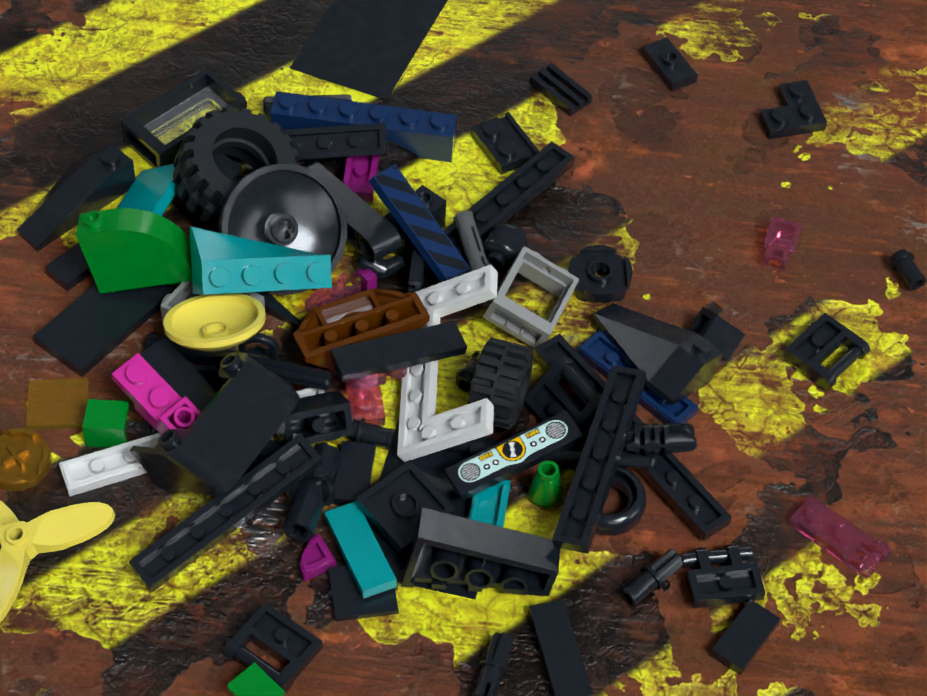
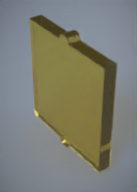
(56, 403)

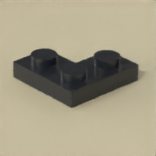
(797, 115)

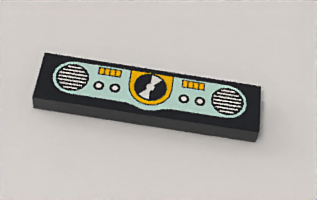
(513, 455)

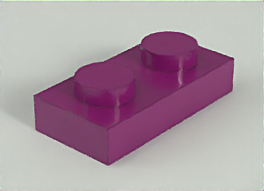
(358, 173)

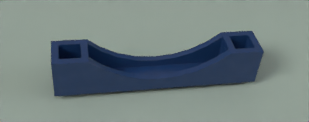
(422, 132)

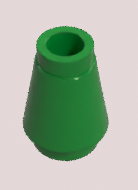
(546, 485)

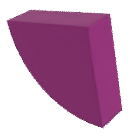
(366, 277)
(315, 558)

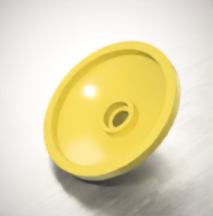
(214, 321)

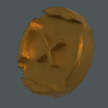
(23, 459)

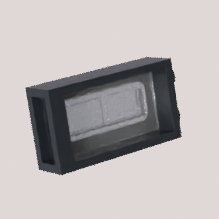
(162, 124)

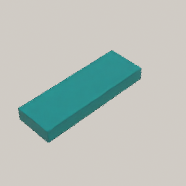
(360, 550)

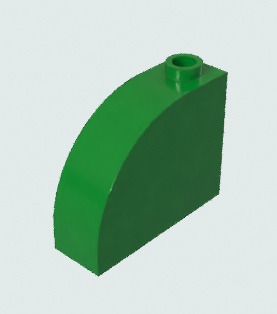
(133, 249)

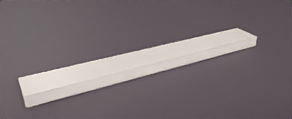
(116, 462)

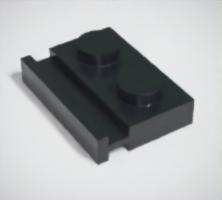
(504, 143)

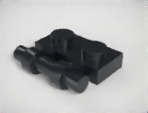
(722, 584)

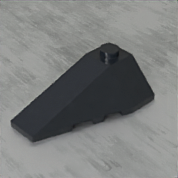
(672, 357)

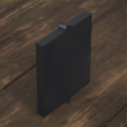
(349, 602)

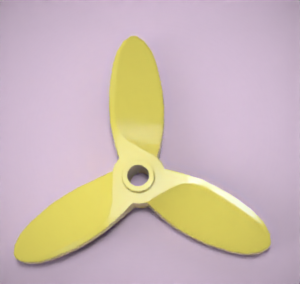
(44, 534)

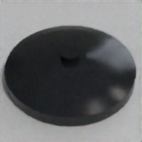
(287, 209)

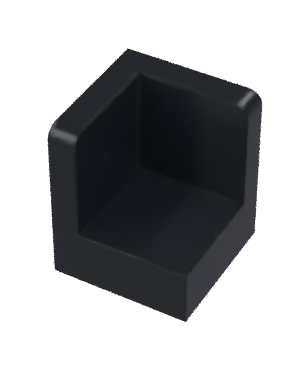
(717, 331)

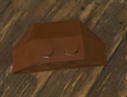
(357, 319)

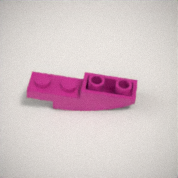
(154, 396)

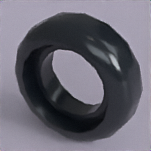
(630, 516)

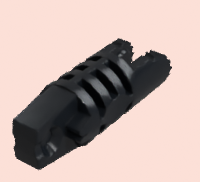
(660, 438)

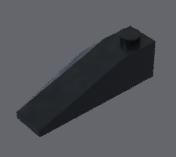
(83, 188)

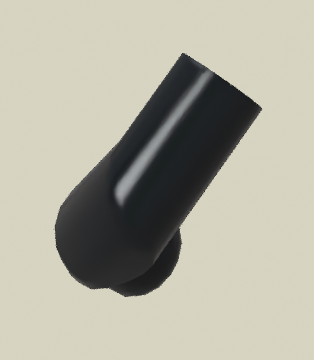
(382, 267)

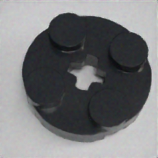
(601, 289)

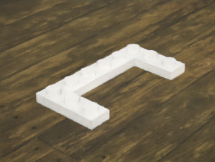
(419, 426)

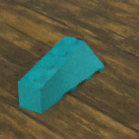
(241, 265)

